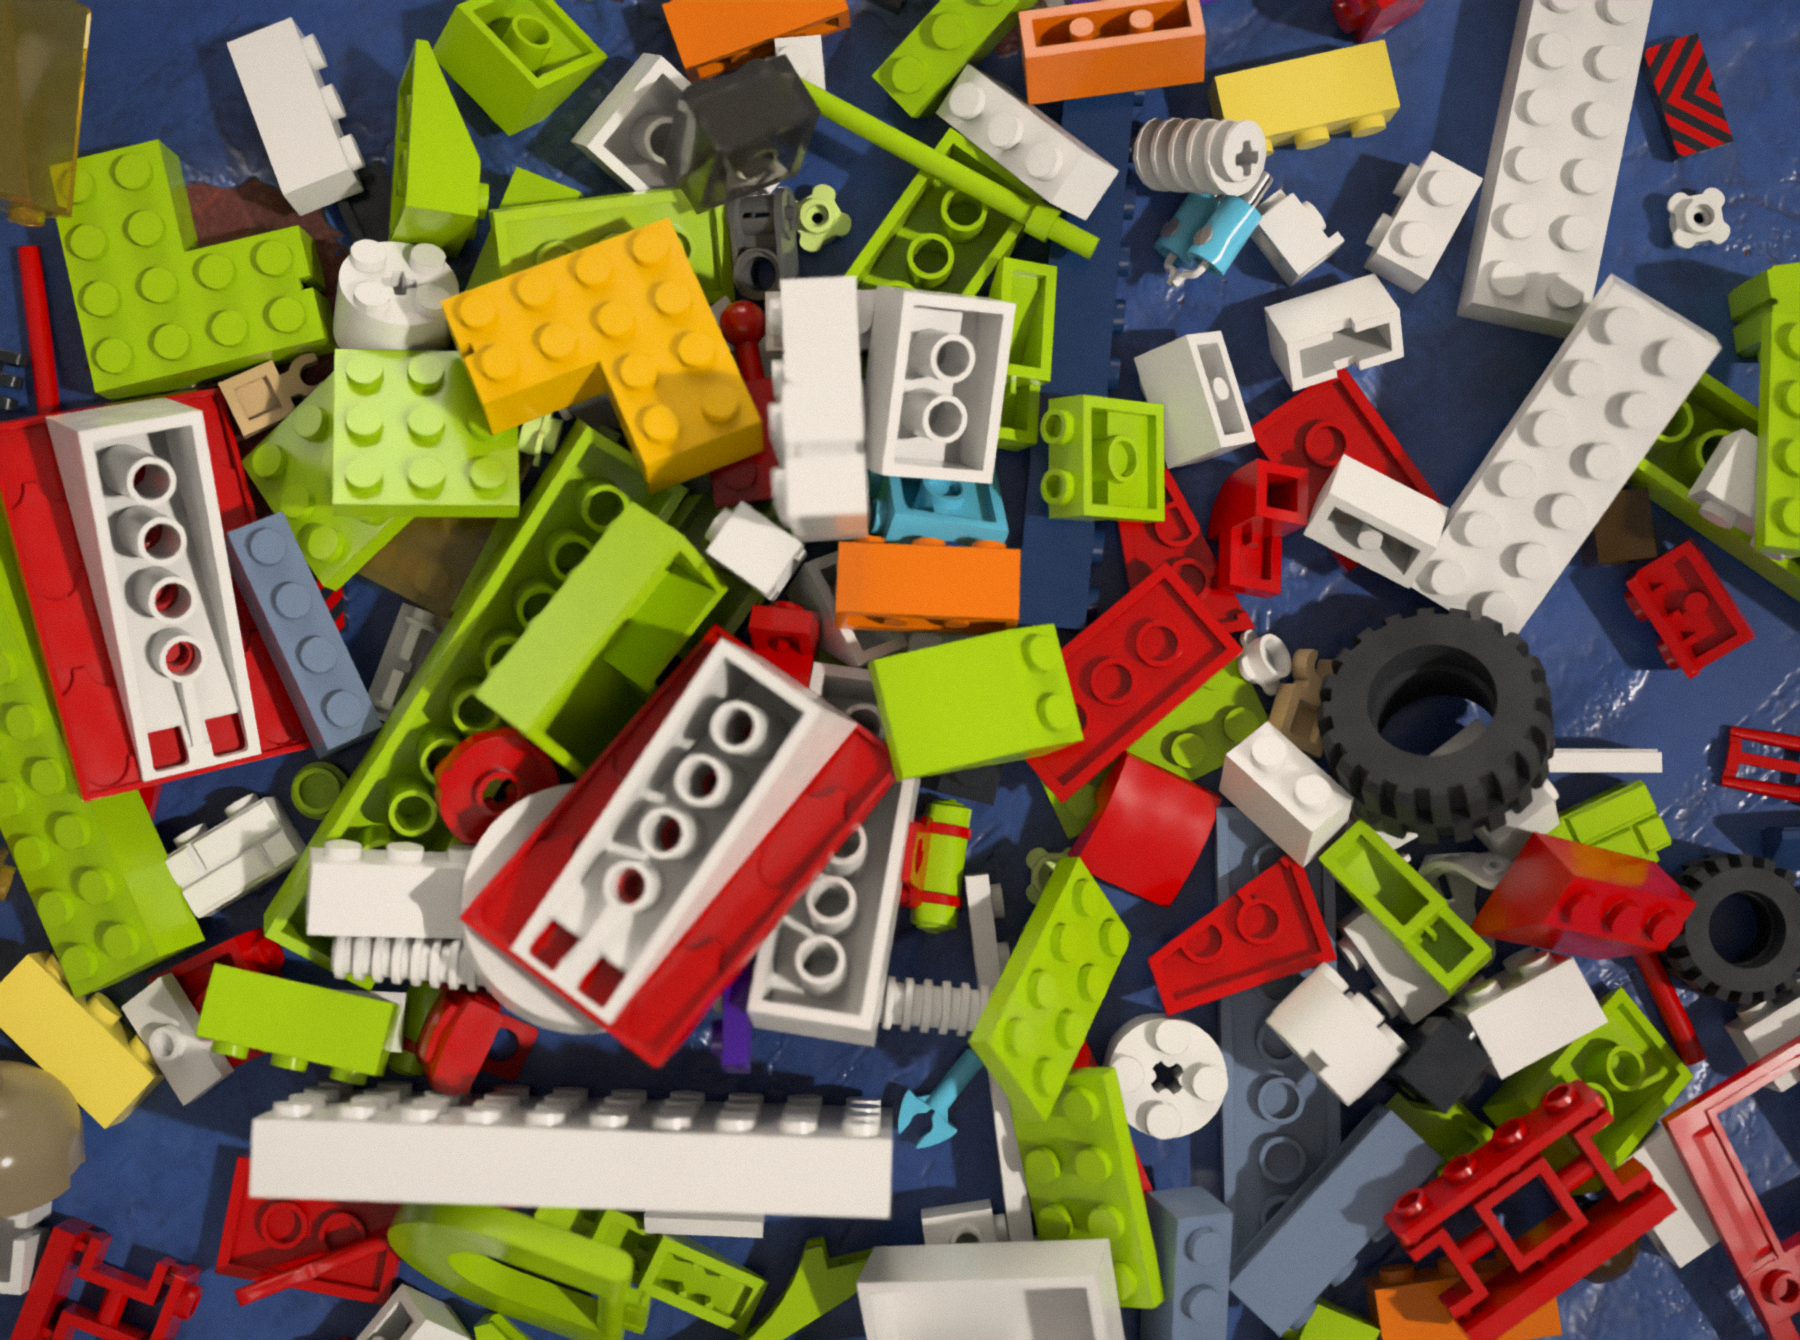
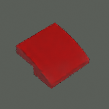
(1146, 829)

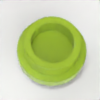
(317, 788)

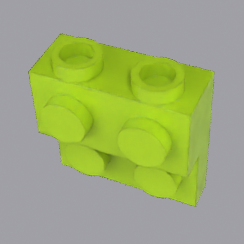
(1104, 459)

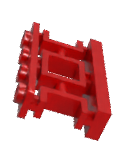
(1556, 1249)
(56, 1274)

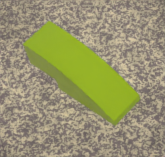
(1030, 355)
(1406, 908)

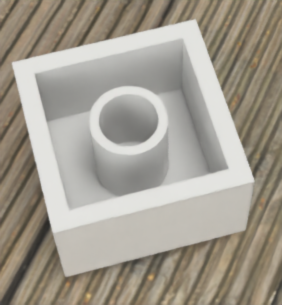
(1527, 1009)

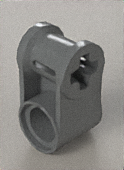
(763, 238)

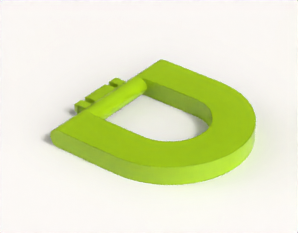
(452, 1250)

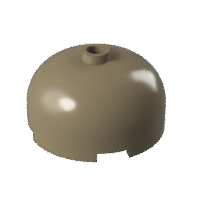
(38, 1138)

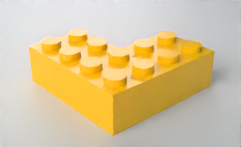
(617, 324)

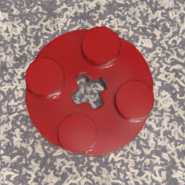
(476, 762)

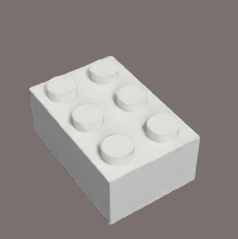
(935, 384)

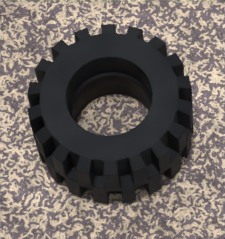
(1777, 943)

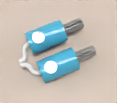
(1209, 232)

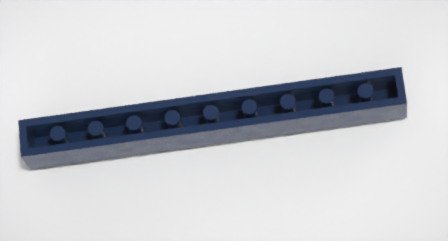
(1059, 551)

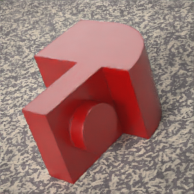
(1250, 519)
(787, 637)

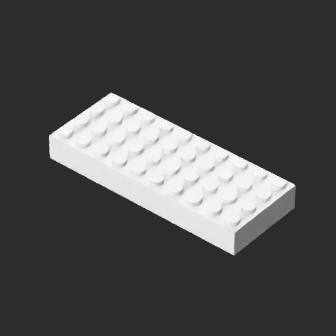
(576, 1150)

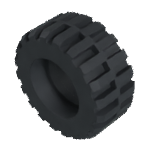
(1425, 659)

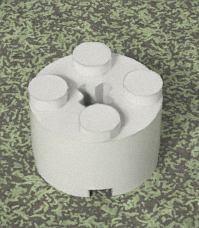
(393, 297)
(1336, 1034)
(1198, 1077)

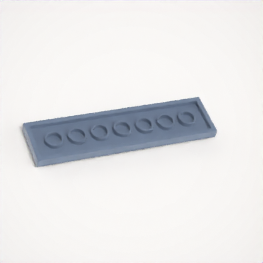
(1275, 1112)

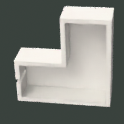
(818, 410)
(991, 1291)

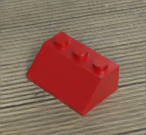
(1584, 901)

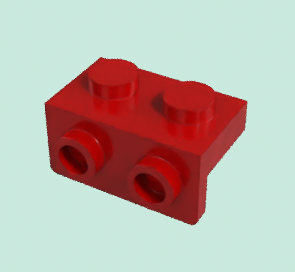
(1687, 608)

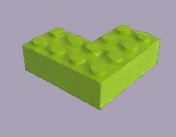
(176, 313)
(603, 640)

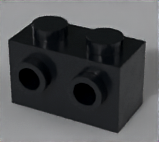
(1439, 1065)

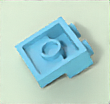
(935, 509)

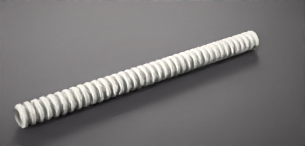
(448, 962)

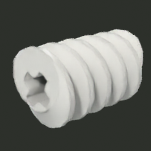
(1200, 155)

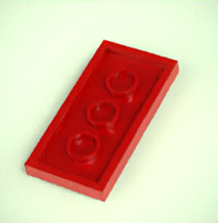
(1133, 674)

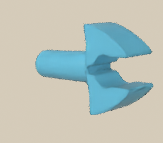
(939, 1100)

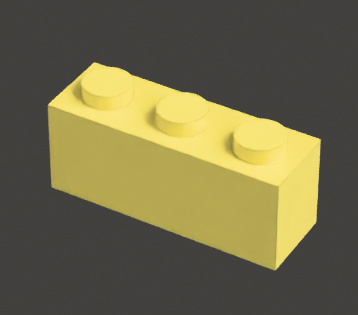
(1311, 96)
(77, 1039)

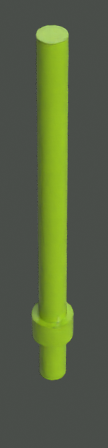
(1040, 219)

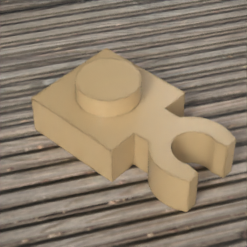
(263, 397)
(1297, 703)

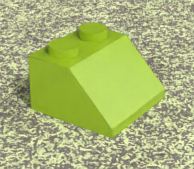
(516, 58)

